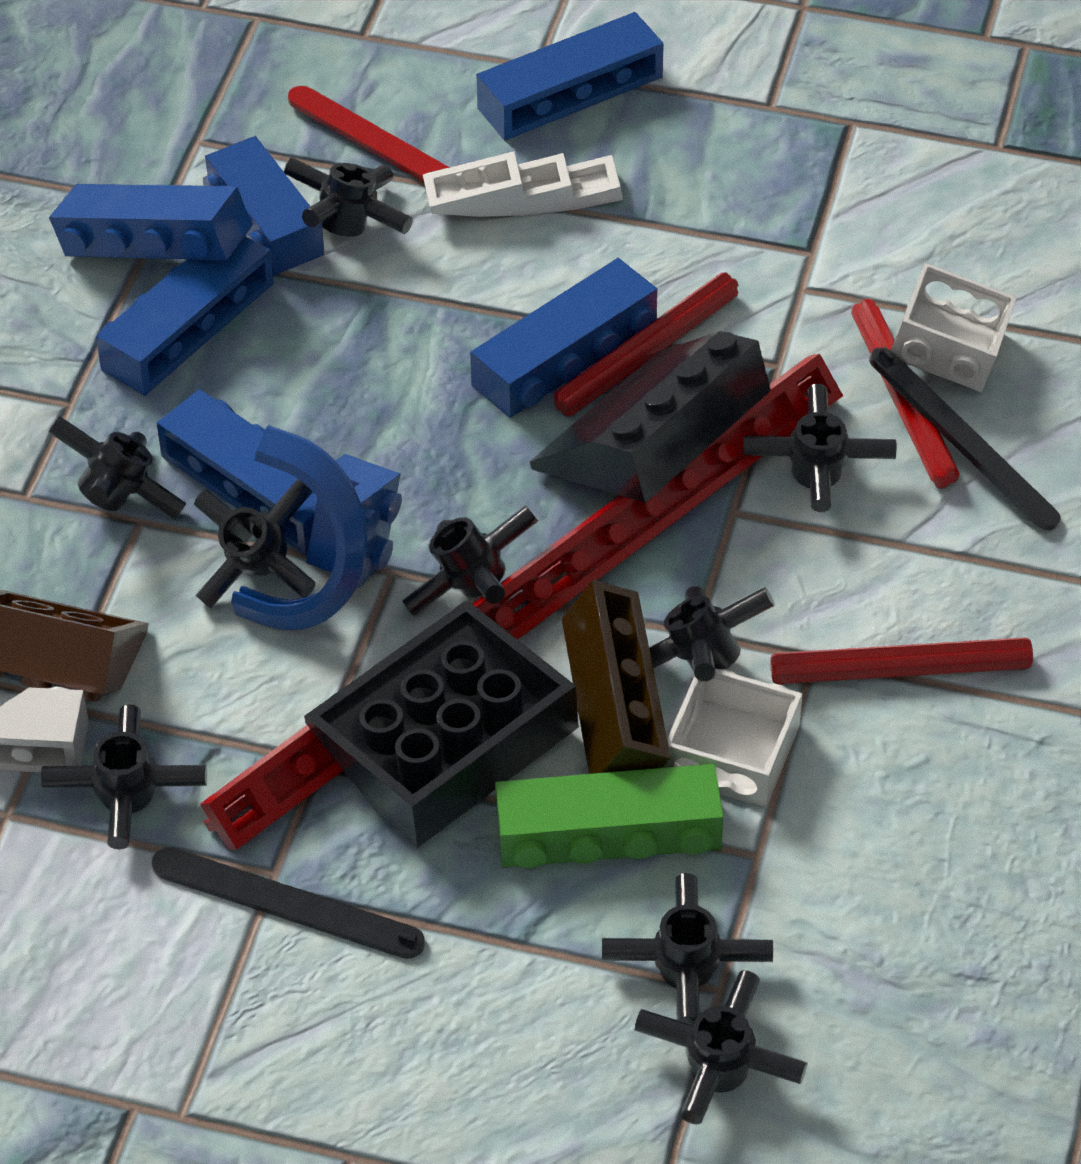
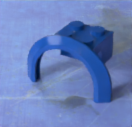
(347, 533)

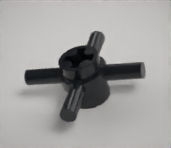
(347, 198)
(819, 448)
(116, 469)
(268, 551)
(469, 560)
(703, 633)
(123, 775)
(687, 948)
(729, 1031)

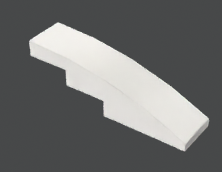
(511, 189)

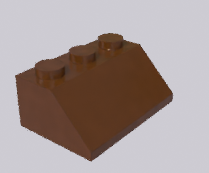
(66, 645)

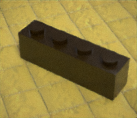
(614, 681)

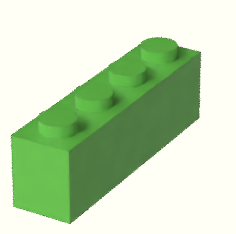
(609, 816)

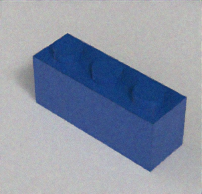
(270, 201)

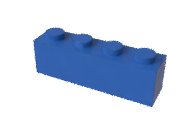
(569, 75)
(151, 221)
(182, 315)
(563, 337)
(220, 451)

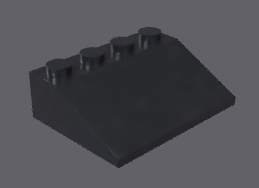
(660, 417)
(445, 721)

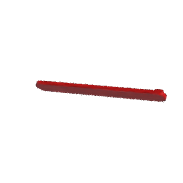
(363, 132)

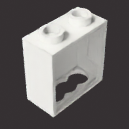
(952, 339)
(740, 729)

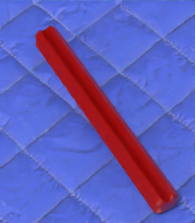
(645, 343)
(923, 434)
(901, 660)

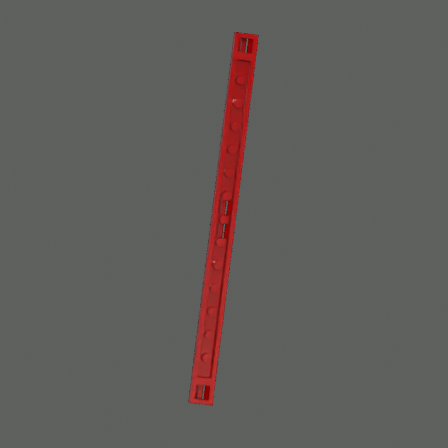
(584, 553)

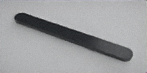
(965, 439)
(288, 903)

